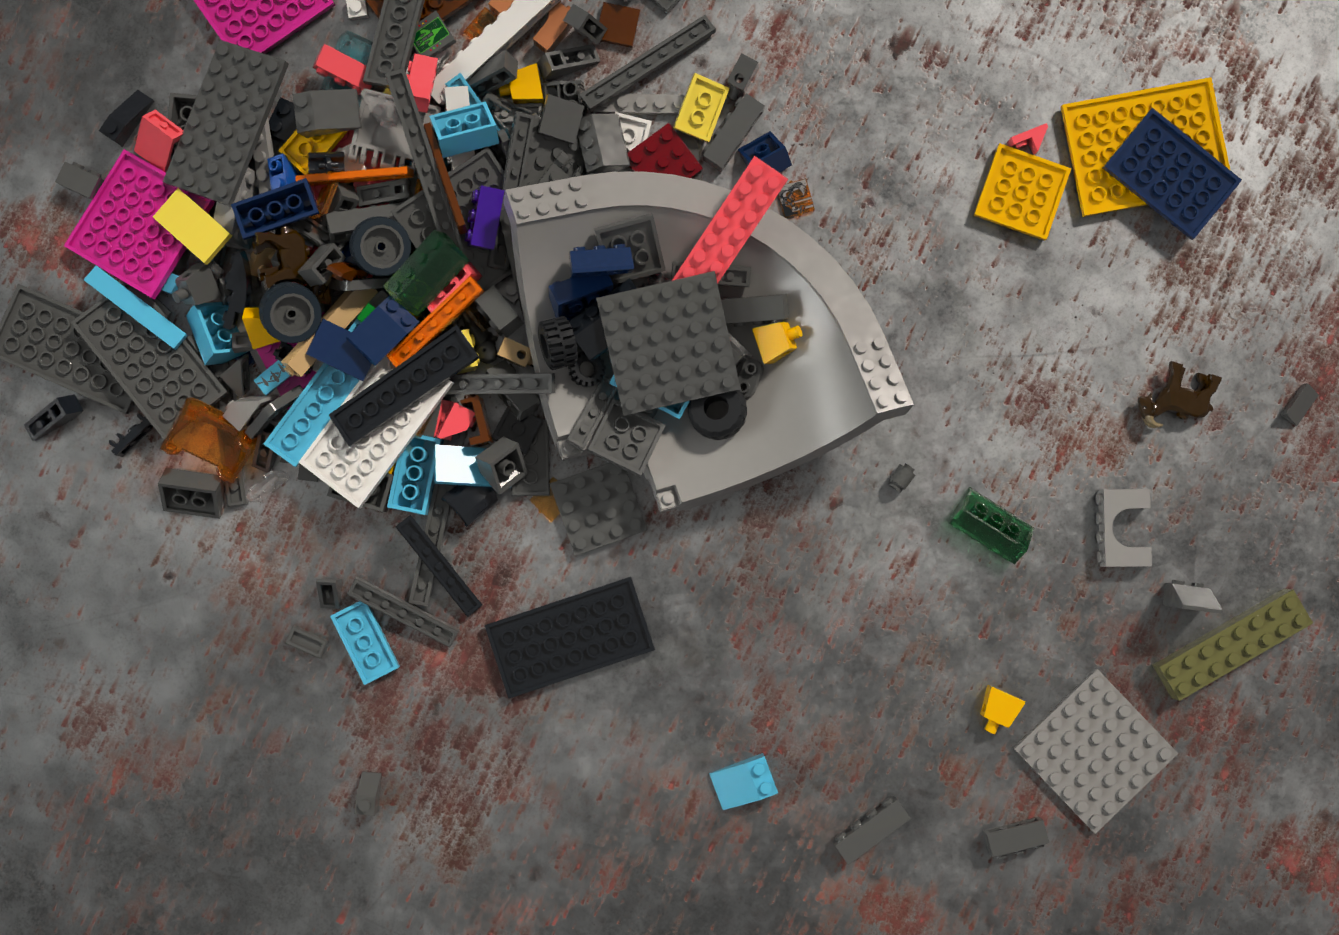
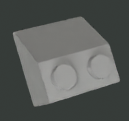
(245, 410)

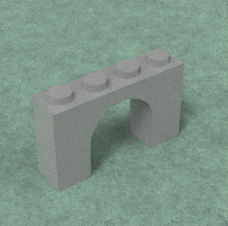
(1111, 551)

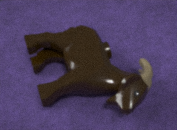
(291, 257)
(1180, 400)

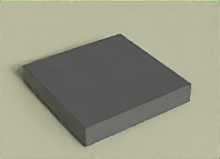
(560, 119)

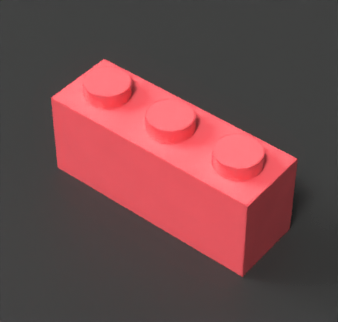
(341, 68)
(422, 79)

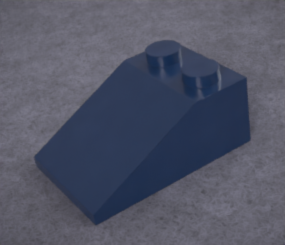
(382, 330)

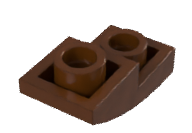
(346, 271)

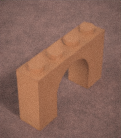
(551, 32)

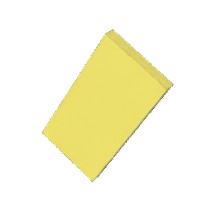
(192, 226)

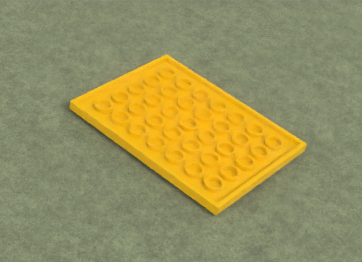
(1102, 124)

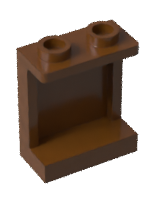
(478, 404)

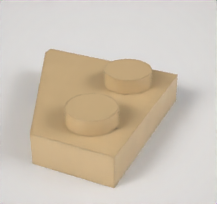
(261, 260)

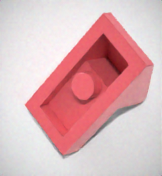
(1032, 137)

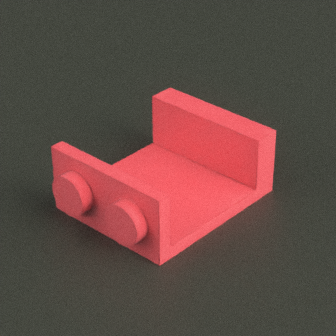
(157, 139)

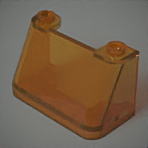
(209, 436)

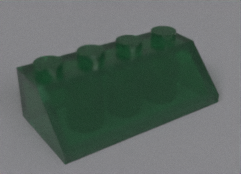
(426, 272)
(992, 526)

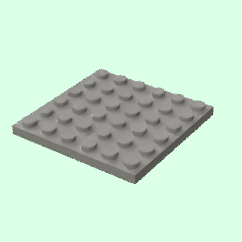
(1095, 750)

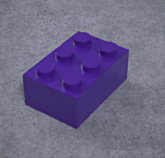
(484, 218)

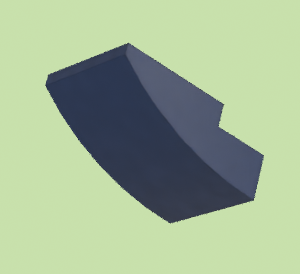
(333, 349)

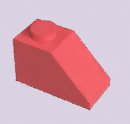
(455, 421)

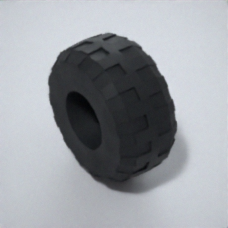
(723, 427)

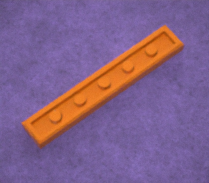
(358, 175)
(436, 321)

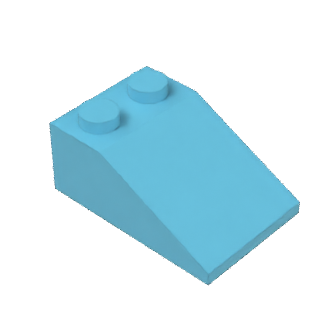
(743, 782)

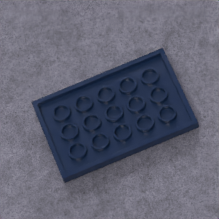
(1172, 173)

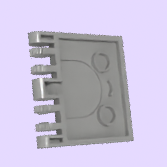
(387, 141)

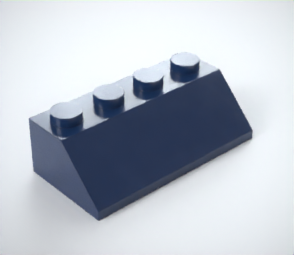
(275, 208)

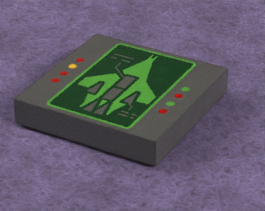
(432, 36)

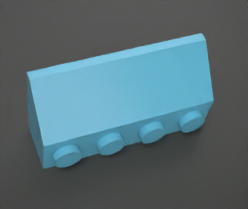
(414, 476)

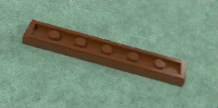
(445, 179)

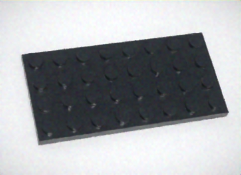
(569, 637)

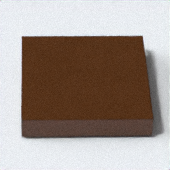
(621, 24)

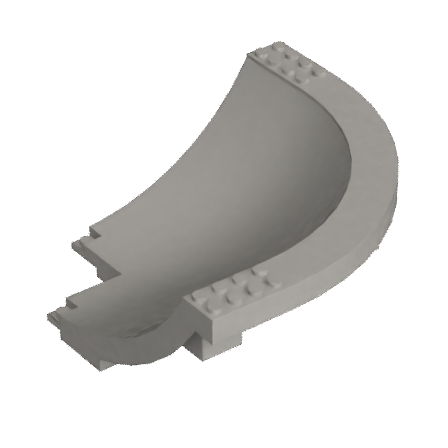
(804, 404)

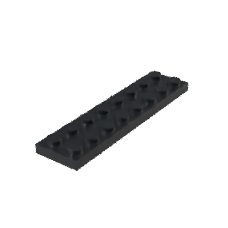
(403, 386)

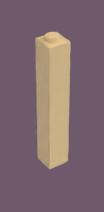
(341, 314)

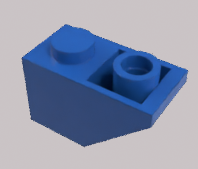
(281, 171)

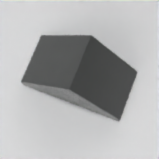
(238, 376)
(329, 592)

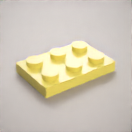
(701, 107)

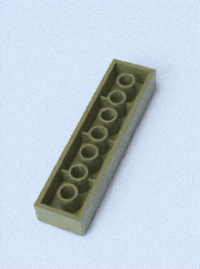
(1232, 644)

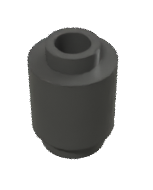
(901, 477)

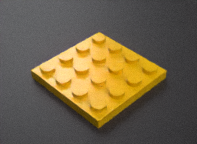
(1022, 192)

